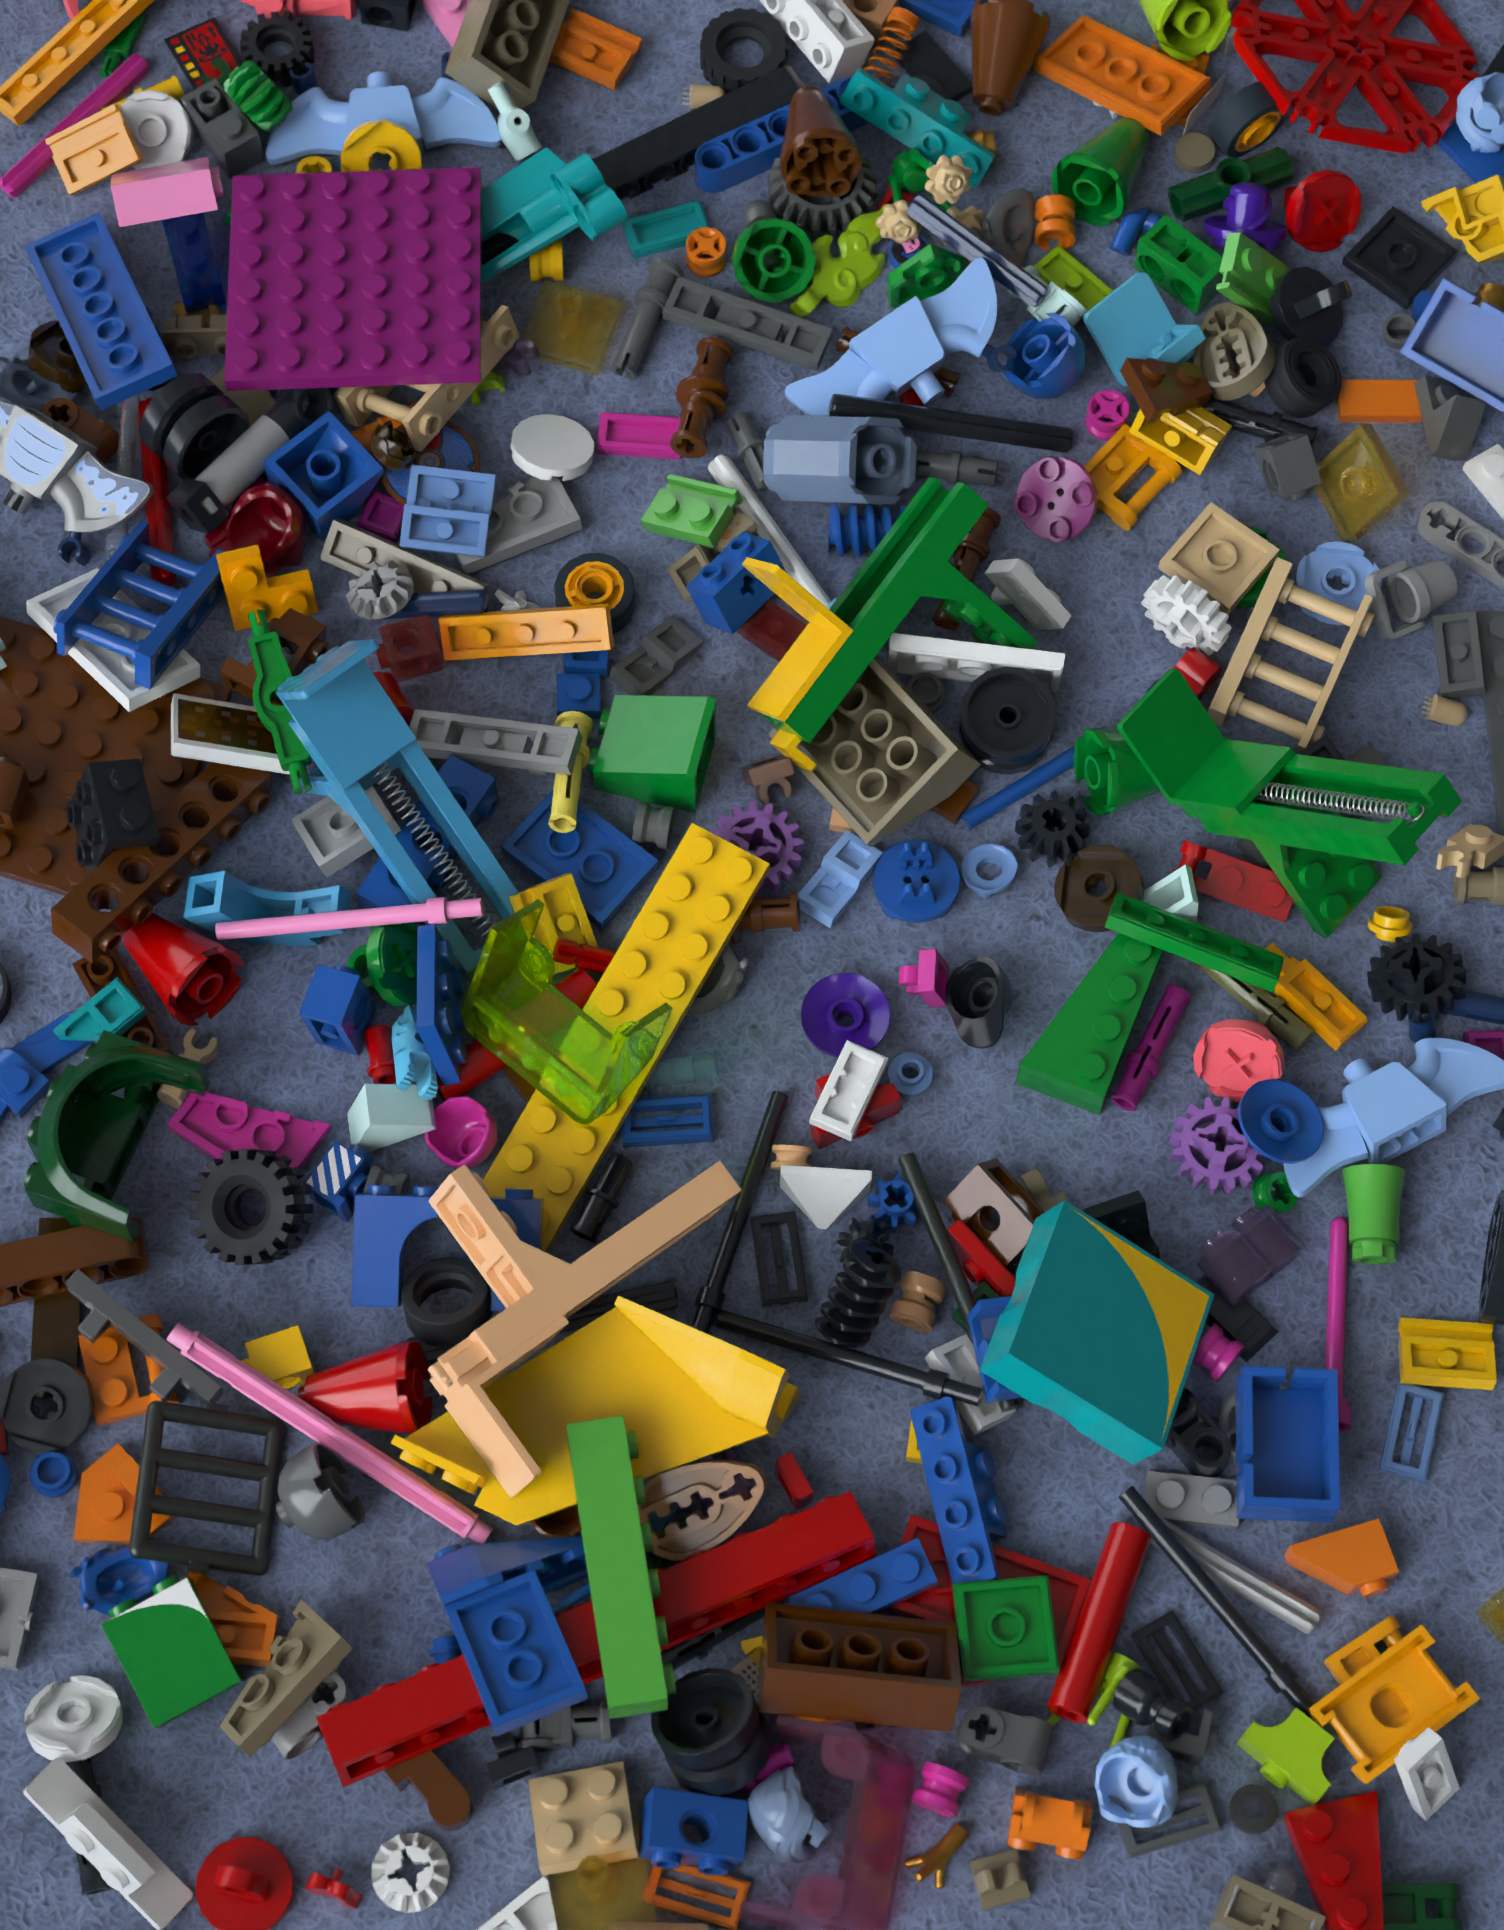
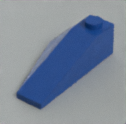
(477, 1567)

